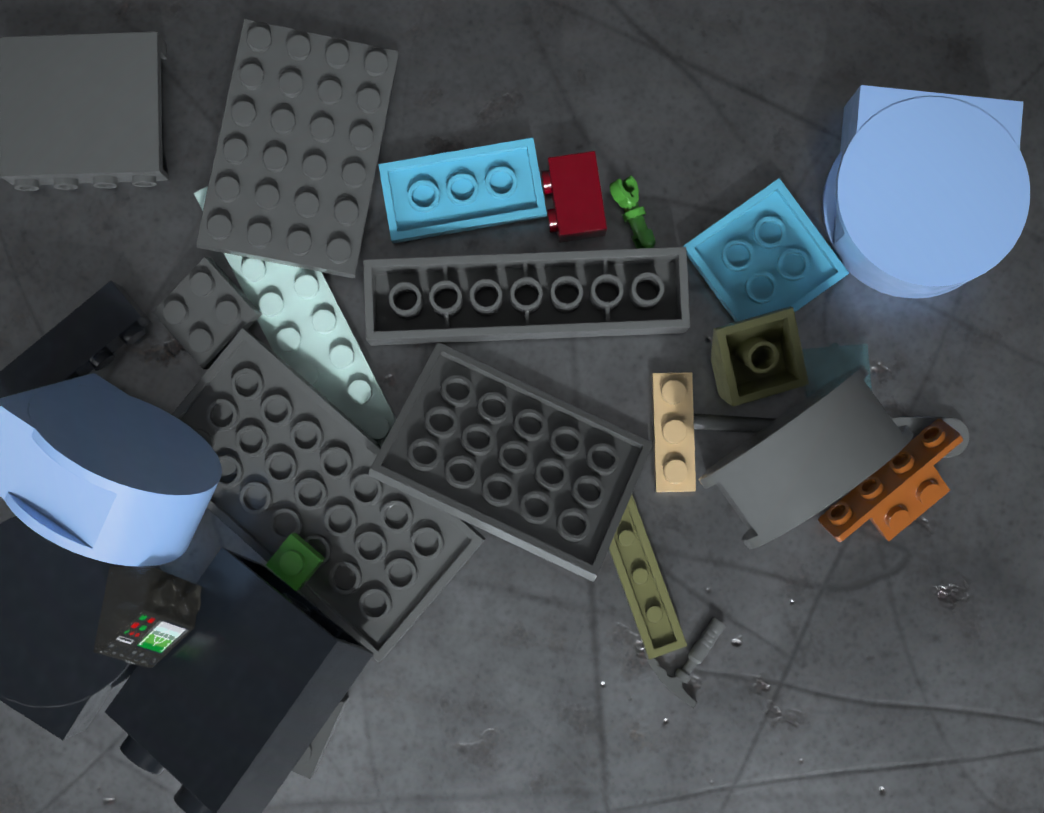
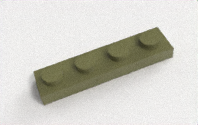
(645, 586)

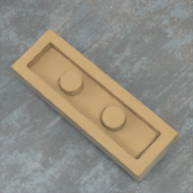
(673, 432)

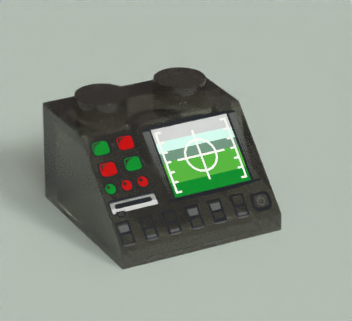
(145, 614)

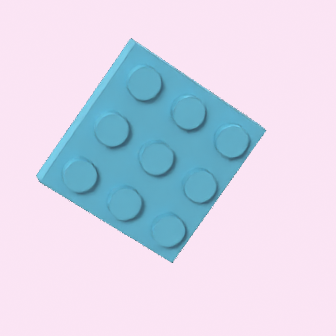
(765, 256)

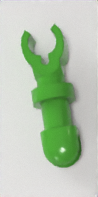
(628, 200)

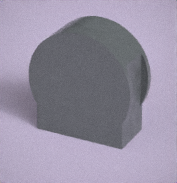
(807, 458)

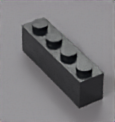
(78, 342)

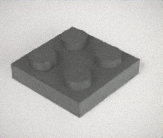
(206, 312)

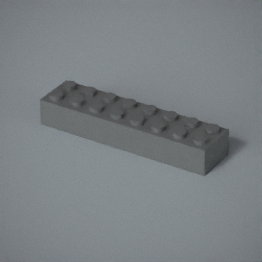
(526, 296)

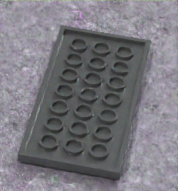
(304, 470)

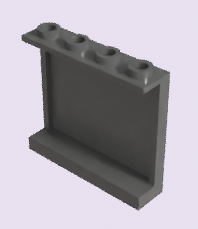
(81, 110)

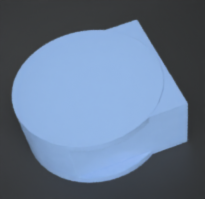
(925, 189)
(104, 471)

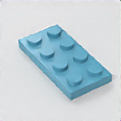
(462, 190)

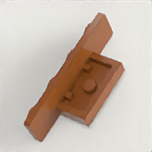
(898, 489)

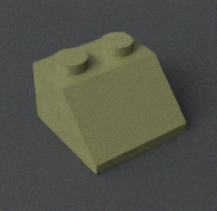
(758, 357)

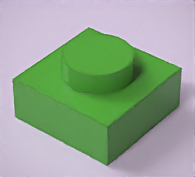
(295, 561)

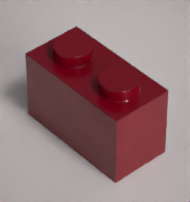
(575, 197)

